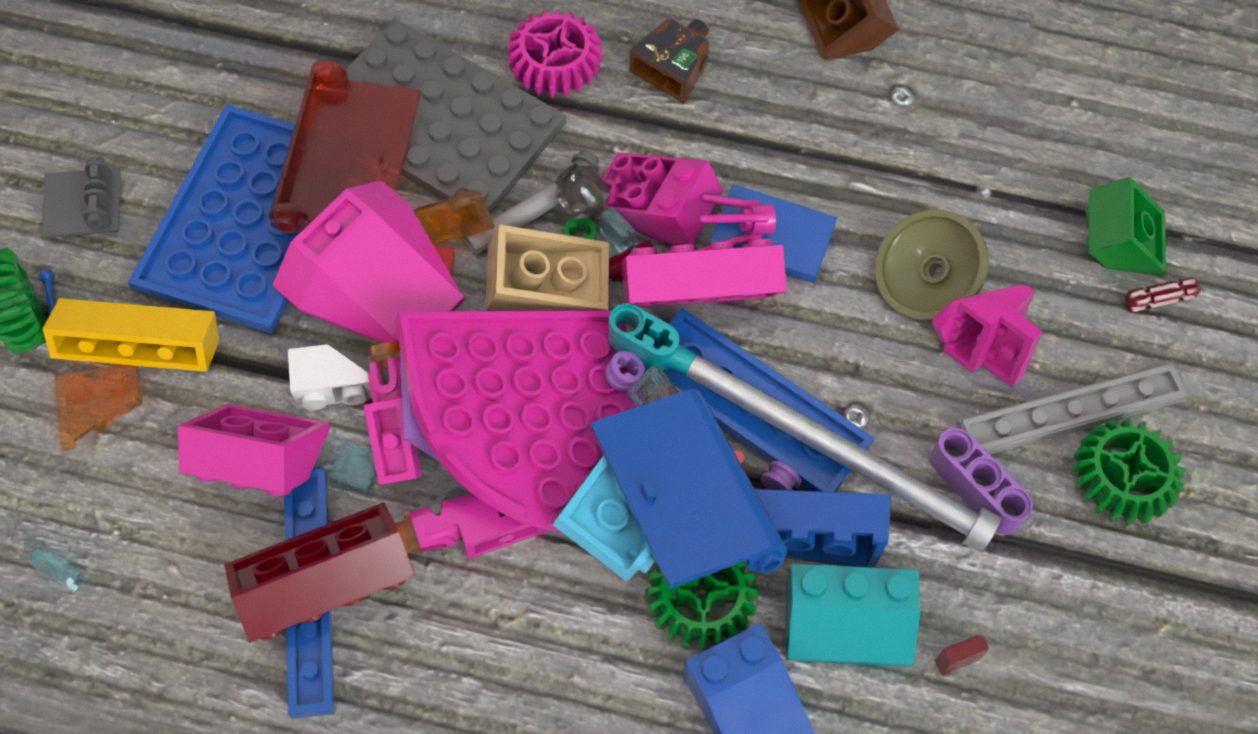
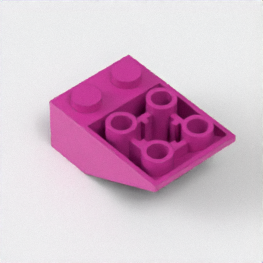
(662, 195)

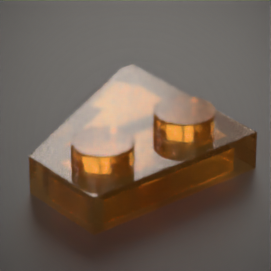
(94, 400)

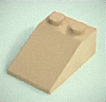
(545, 272)

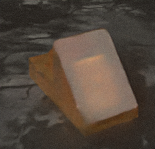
(455, 217)

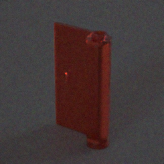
(340, 143)

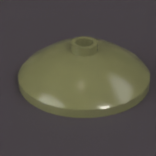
(920, 246)

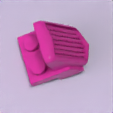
(990, 331)

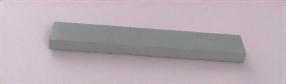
(1076, 409)

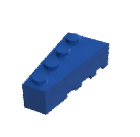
(830, 525)

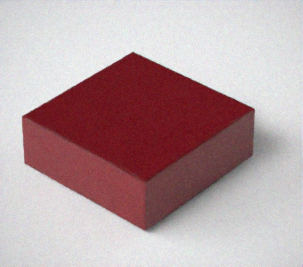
(961, 654)

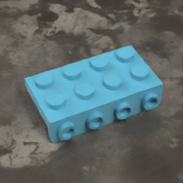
(605, 525)

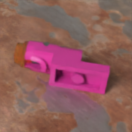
(392, 454)
(462, 517)

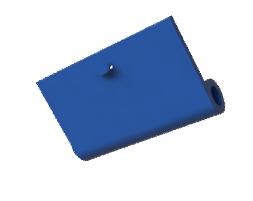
(703, 500)

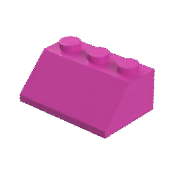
(251, 448)

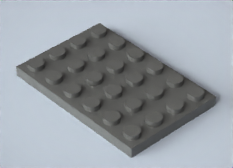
(468, 121)

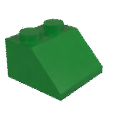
(1126, 228)

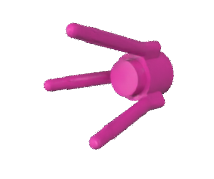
(753, 219)

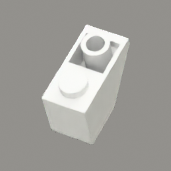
(325, 377)

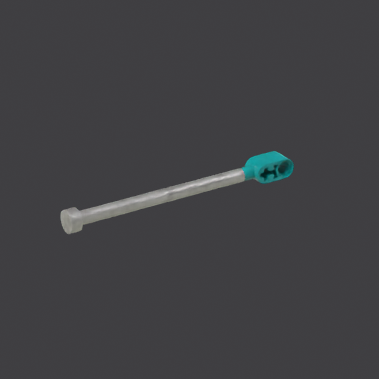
(976, 527)

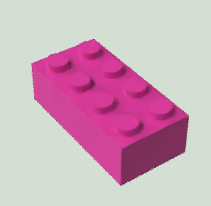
(703, 275)

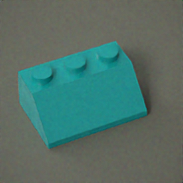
(852, 615)

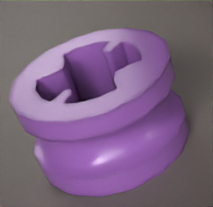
(622, 360)
(780, 477)

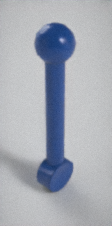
(47, 277)

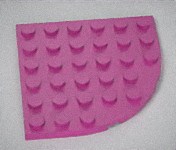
(512, 401)

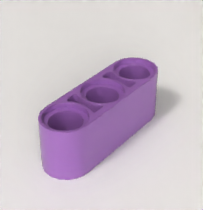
(976, 461)

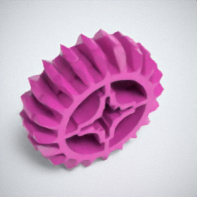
(563, 53)

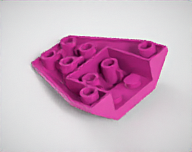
(366, 265)

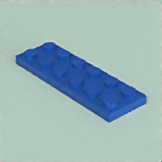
(816, 470)

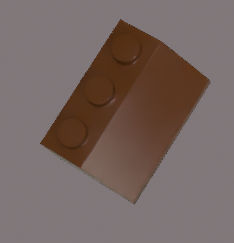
(848, 25)

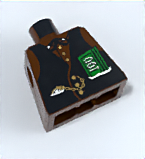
(672, 57)

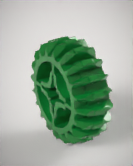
(19, 307)
(1107, 473)
(718, 595)

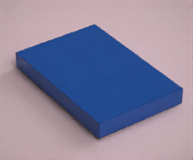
(798, 228)

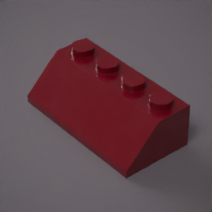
(317, 572)

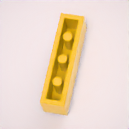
(131, 334)

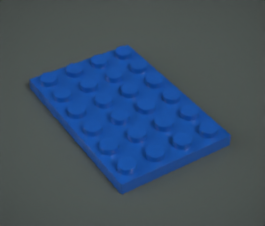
(217, 235)

